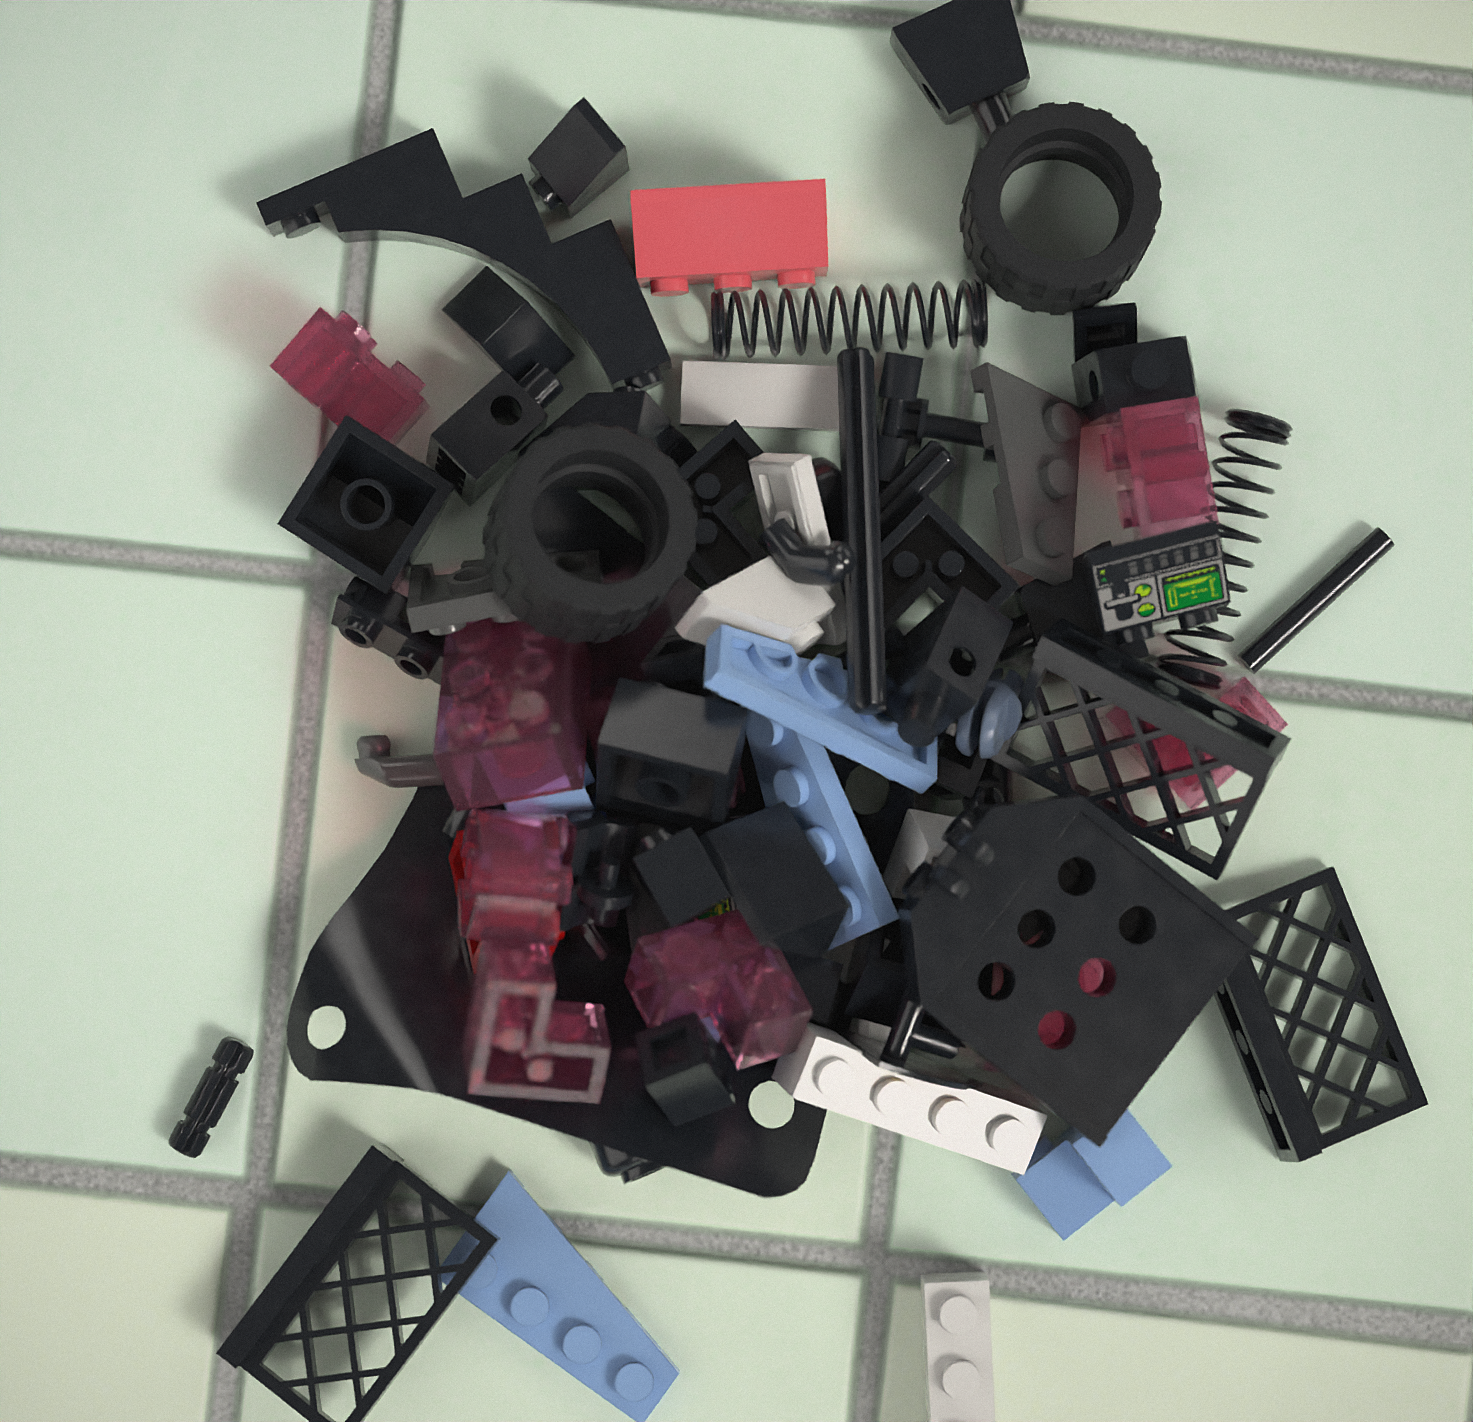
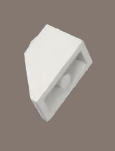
(761, 603)

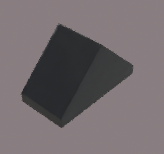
(506, 327)

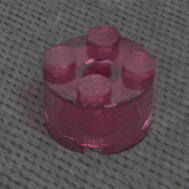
(513, 876)

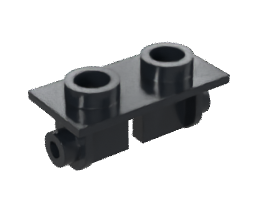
(371, 620)

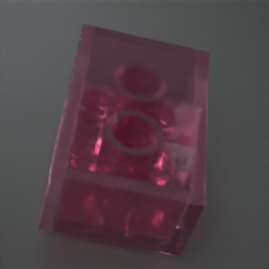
(510, 714)

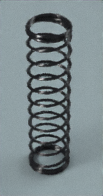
(976, 298)
(1256, 427)

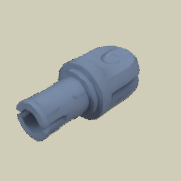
(992, 717)

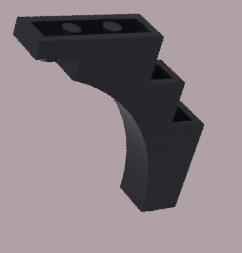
(414, 198)

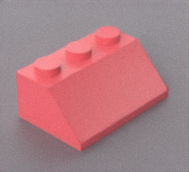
(730, 235)

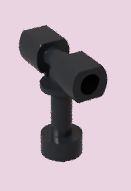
(907, 418)

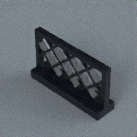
(1169, 706)
(1265, 1050)
(315, 1259)

